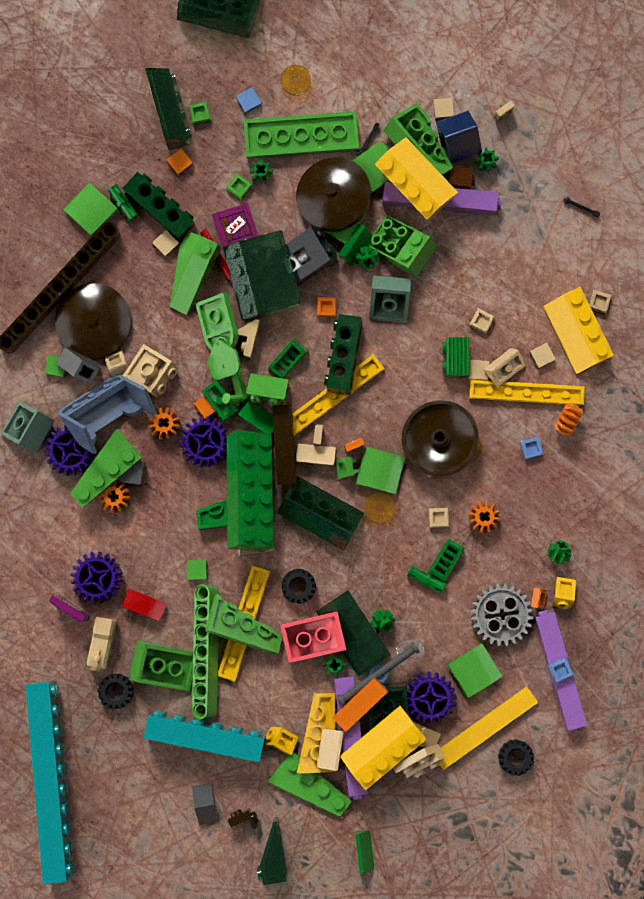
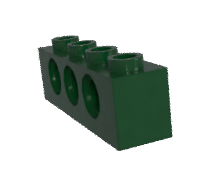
(134, 188)
(343, 383)

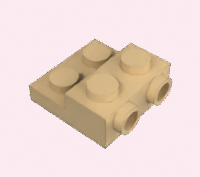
(151, 370)
(421, 760)

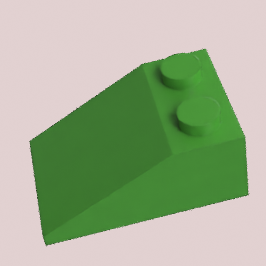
(162, 666)

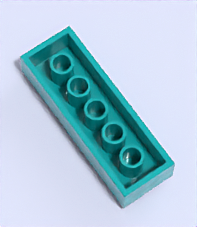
(204, 737)

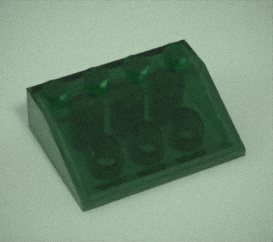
(222, 15)
(261, 275)

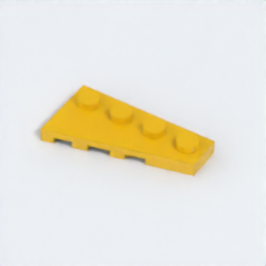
(319, 718)

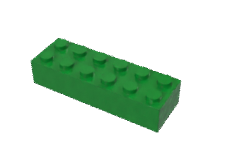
(249, 491)

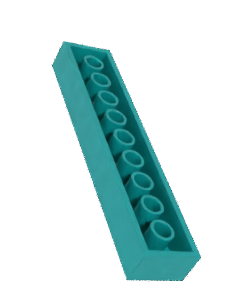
(49, 782)

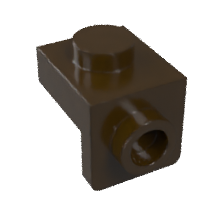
(240, 816)

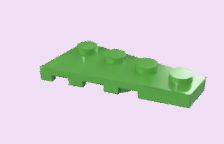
(108, 466)
(240, 627)
(309, 786)

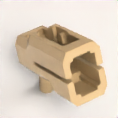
(101, 643)

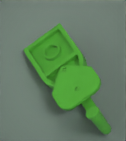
(221, 338)

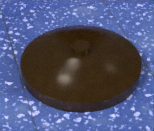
(334, 194)
(93, 320)
(440, 438)

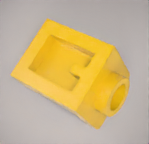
(564, 593)
(281, 740)

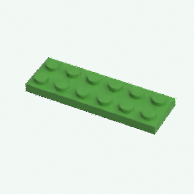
(301, 134)

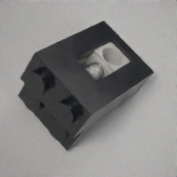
(317, 248)

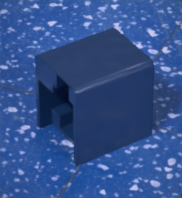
(460, 136)

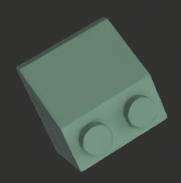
(390, 299)
(27, 427)

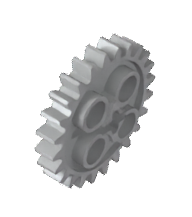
(499, 597)

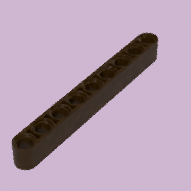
(60, 278)

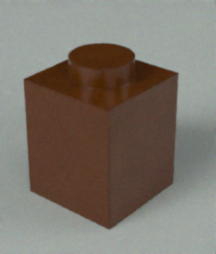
(461, 177)

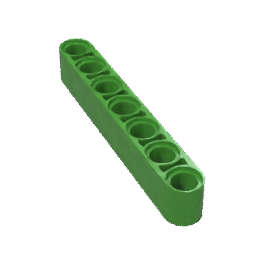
(202, 660)

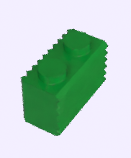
(457, 357)

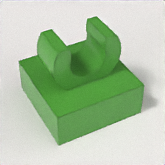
(345, 467)

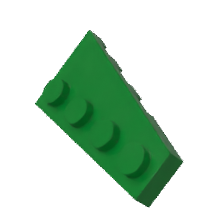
(214, 516)

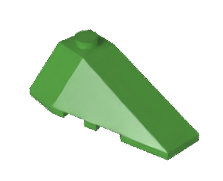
(416, 127)
(192, 268)

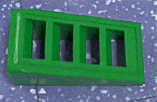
(298, 346)
(452, 544)

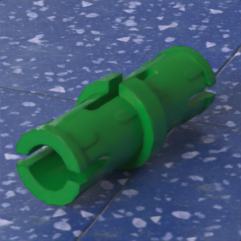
(122, 202)
(426, 579)

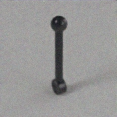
(359, 152)
(567, 200)

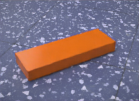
(360, 704)

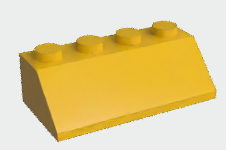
(416, 178)
(578, 330)
(383, 747)

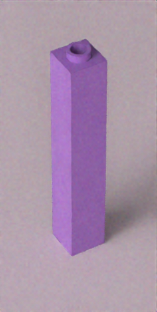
(465, 201)
(555, 650)
(350, 737)

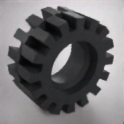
(310, 586)
(104, 695)
(504, 761)

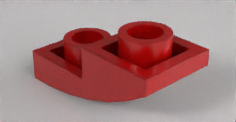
(143, 605)

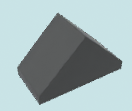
(205, 804)

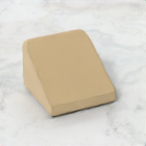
(116, 363)

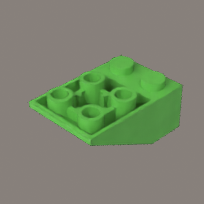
(402, 245)

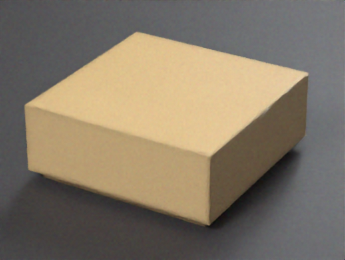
(443, 108)
(504, 111)
(165, 243)
(599, 301)
(481, 321)
(542, 355)
(477, 370)
(318, 435)
(438, 517)

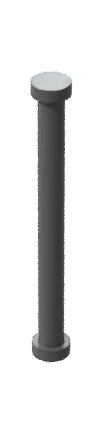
(379, 673)

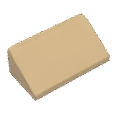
(505, 366)
(315, 454)
(330, 749)

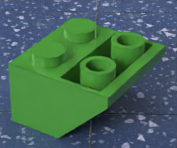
(267, 389)

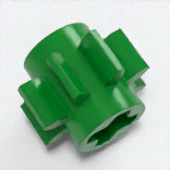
(487, 165)
(261, 177)
(367, 257)
(559, 552)
(382, 621)
(339, 668)

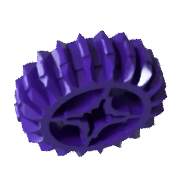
(209, 433)
(66, 458)
(101, 585)
(429, 688)

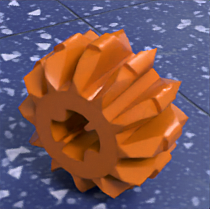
(568, 419)
(164, 430)
(109, 502)
(482, 510)

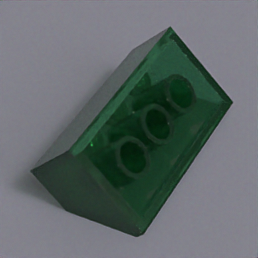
(168, 107)
(320, 513)
(362, 643)

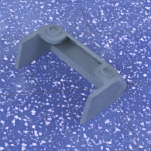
(103, 405)

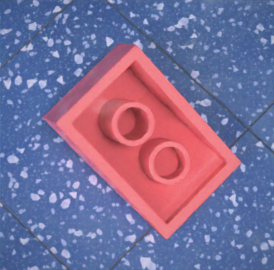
(313, 637)

